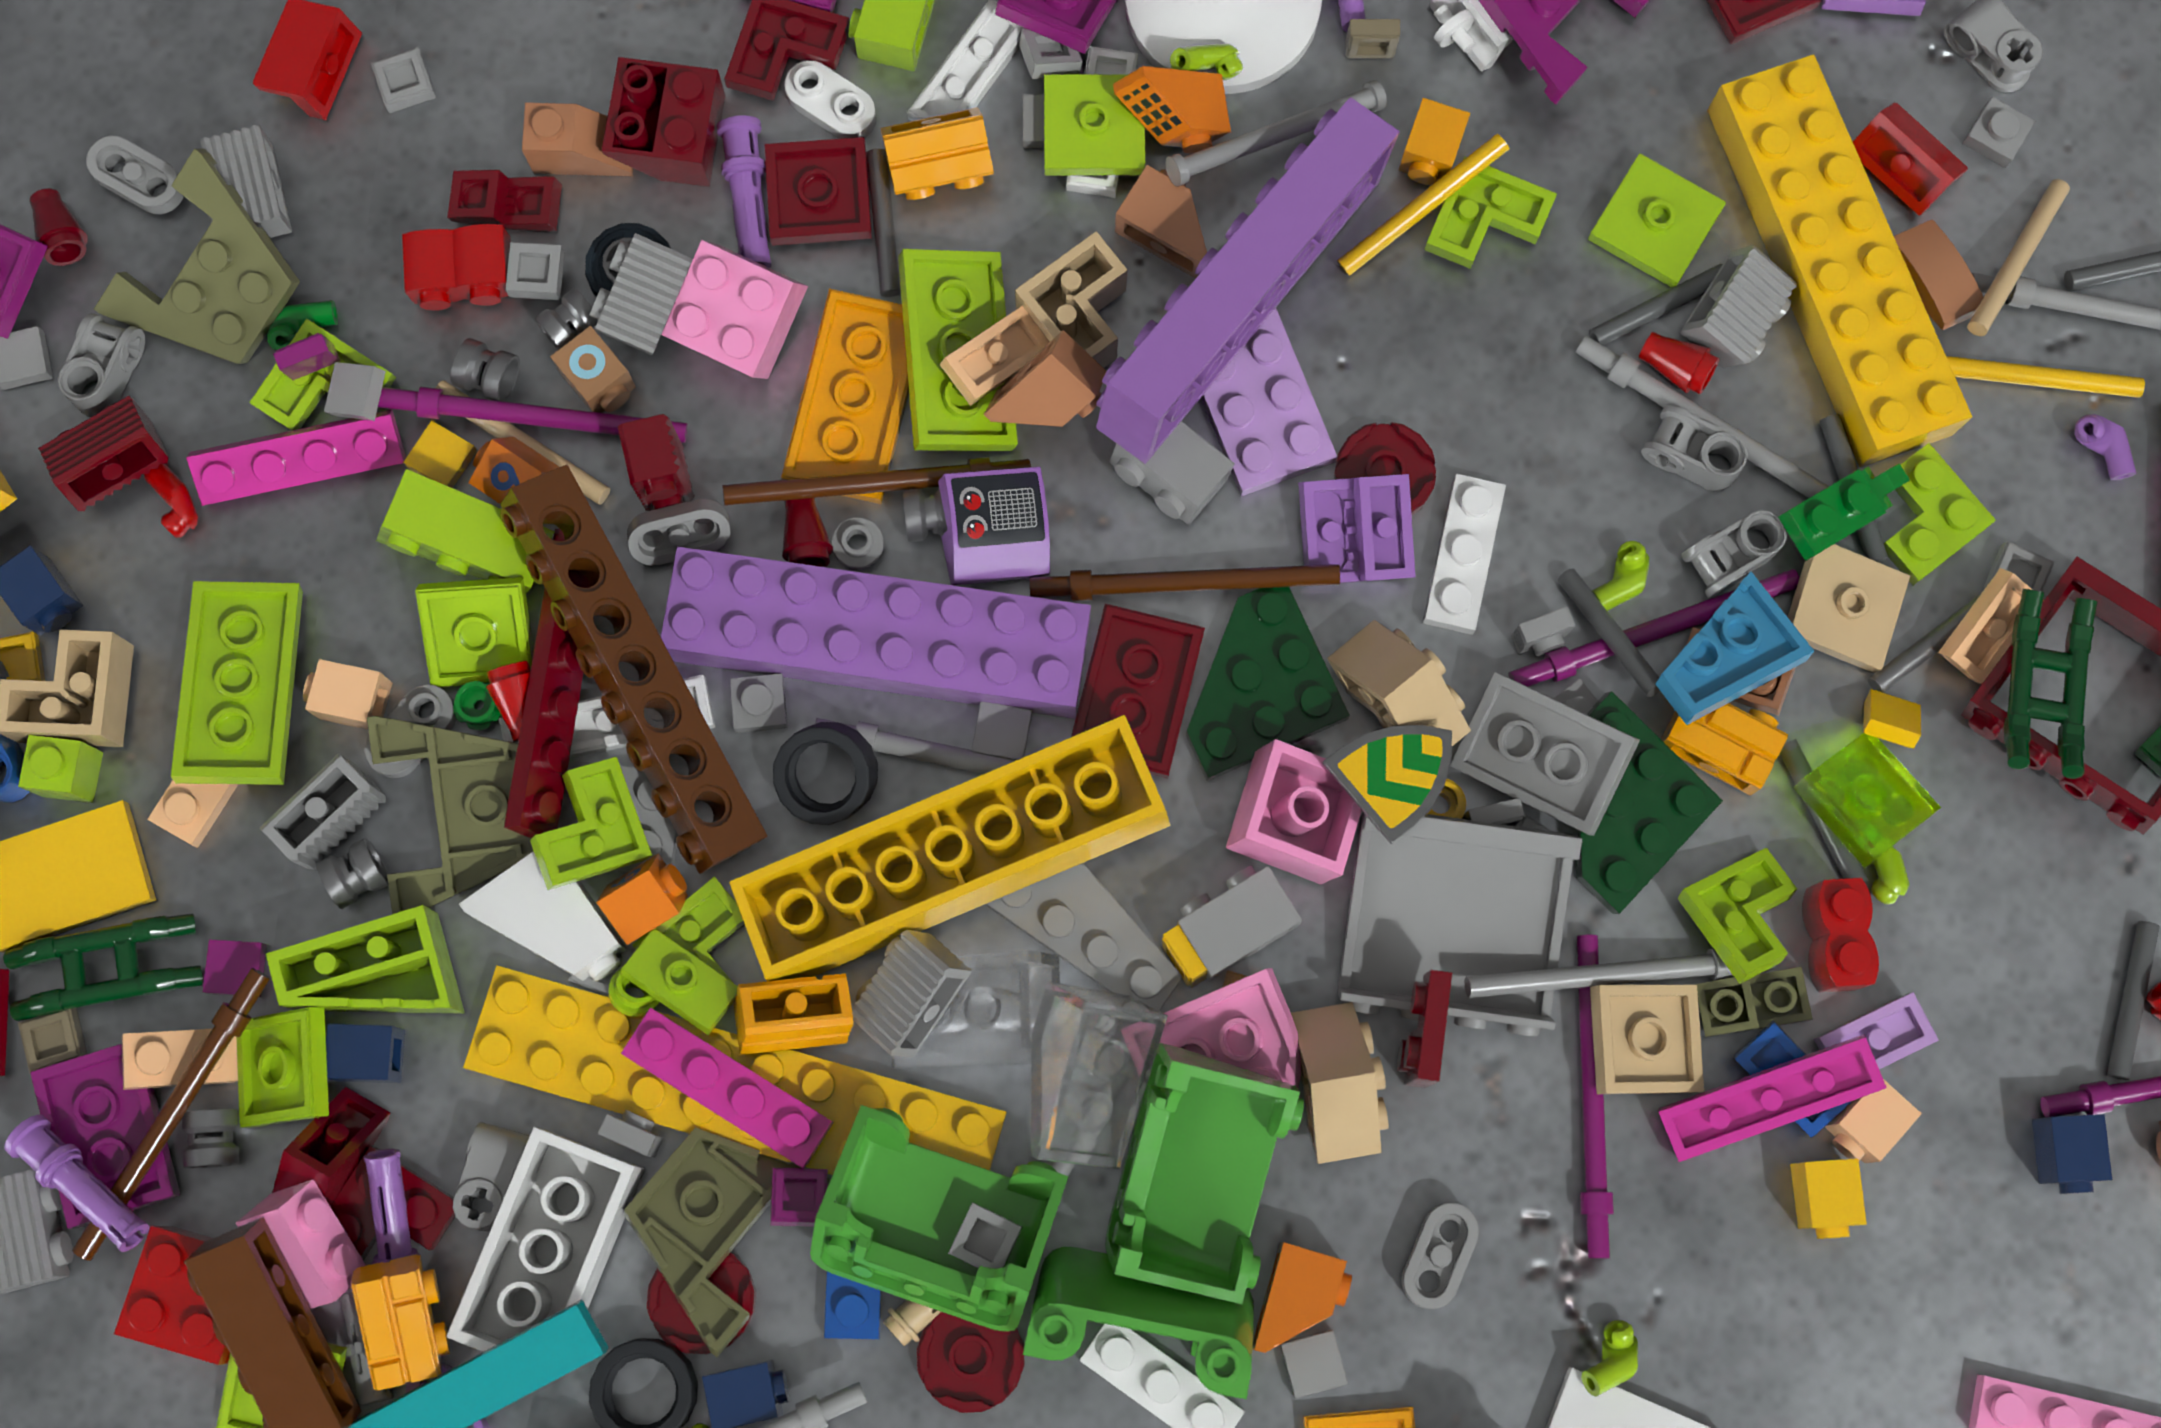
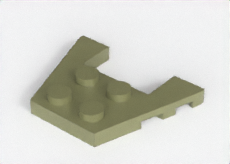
(226, 288)
(470, 799)
(696, 1216)

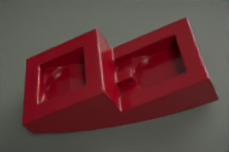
(511, 202)

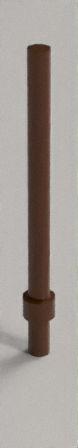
(856, 483)
(1083, 585)
(229, 1022)

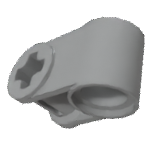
(1991, 39)
(100, 355)
(1691, 449)
(1729, 556)
(487, 1172)

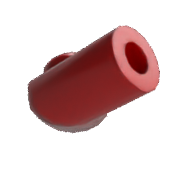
(176, 495)

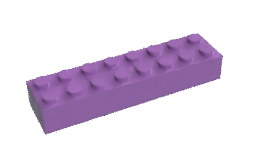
(1244, 280)
(875, 632)

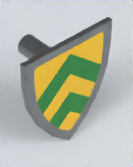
(1394, 774)

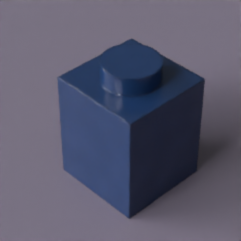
(37, 592)
(364, 1053)
(2072, 1152)
(745, 1395)

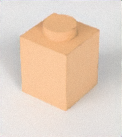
(346, 693)
(1872, 1125)

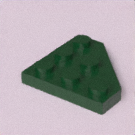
(1262, 685)
(1648, 816)

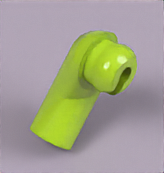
(1205, 57)
(1628, 576)
(1892, 877)
(1618, 1359)

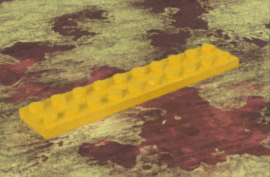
(573, 1047)

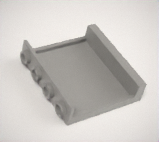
(1458, 903)

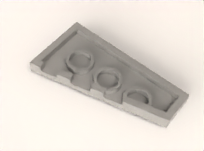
(1092, 933)

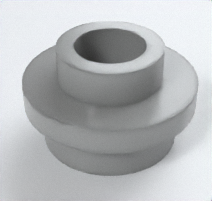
(862, 557)

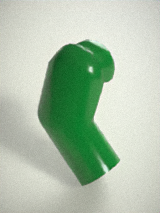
(292, 318)

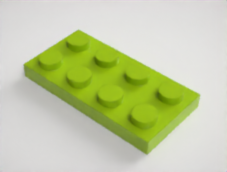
(944, 305)
(237, 683)

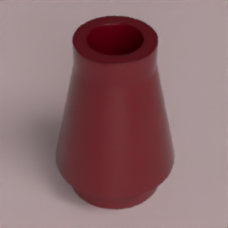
(57, 228)
(805, 535)

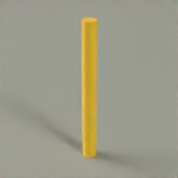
(1423, 204)
(2047, 377)

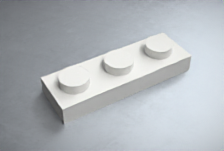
(1464, 554)
(1157, 1381)

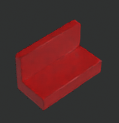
(308, 55)
(1907, 158)

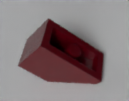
(332, 1145)

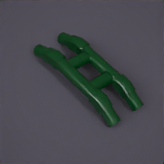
(2071, 663)
(129, 981)

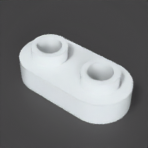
(828, 98)

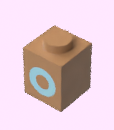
(594, 372)

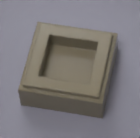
(1372, 38)
(52, 1039)

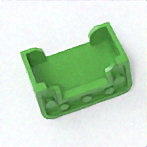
(1198, 1174)
(901, 1207)
(1082, 1287)

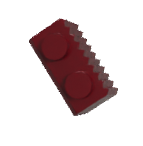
(103, 453)
(655, 462)

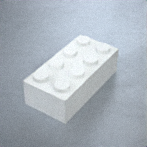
(545, 1239)

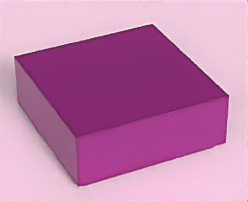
(306, 356)
(229, 964)
(796, 1196)

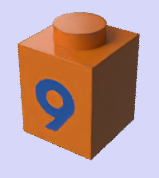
(505, 464)
(643, 898)

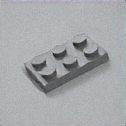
(1544, 753)

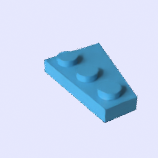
(1733, 653)

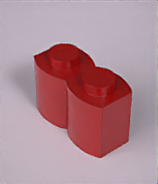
(456, 265)
(1838, 922)

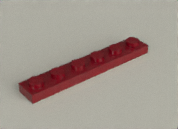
(546, 724)

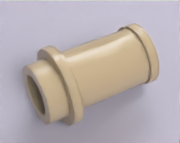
(909, 1320)

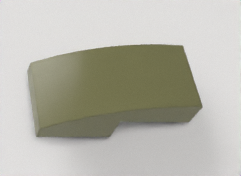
(1755, 1003)

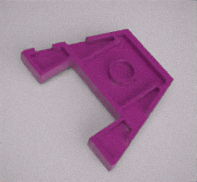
(1530, 26)

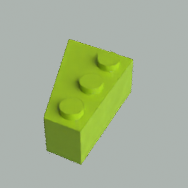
(452, 531)
(371, 967)

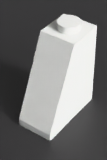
(554, 923)

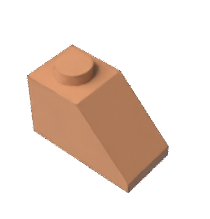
(567, 141)
(1162, 220)
(1050, 387)

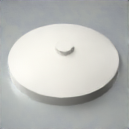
(1265, 32)

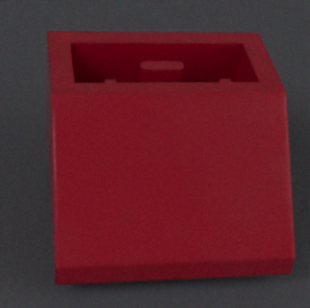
(665, 120)

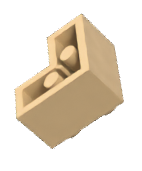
(1073, 292)
(1398, 681)
(84, 699)
(1340, 1083)

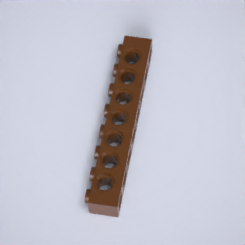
(560, 501)

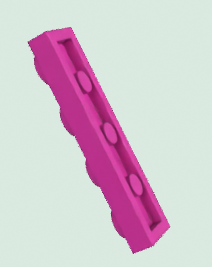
(295, 457)
(727, 1088)
(1772, 1098)

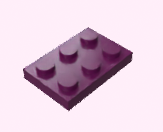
(104, 1122)

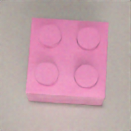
(734, 310)
(1294, 814)

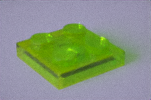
(1867, 798)

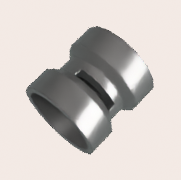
(574, 310)
(485, 370)
(923, 514)
(352, 873)
(211, 1150)

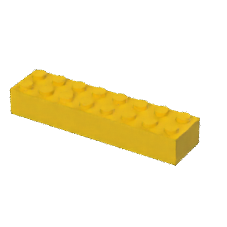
(1835, 242)
(950, 853)

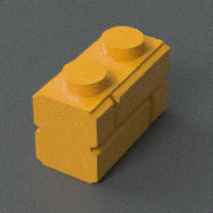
(937, 153)
(1729, 745)
(793, 1013)
(399, 1322)

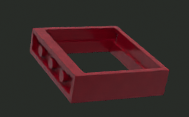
(2131, 616)

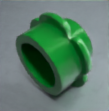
(465, 706)

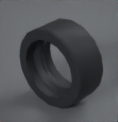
(795, 798)
(673, 1359)

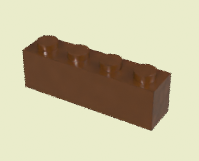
(270, 1330)

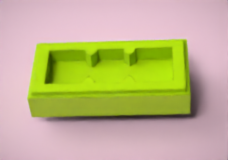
(680, 981)

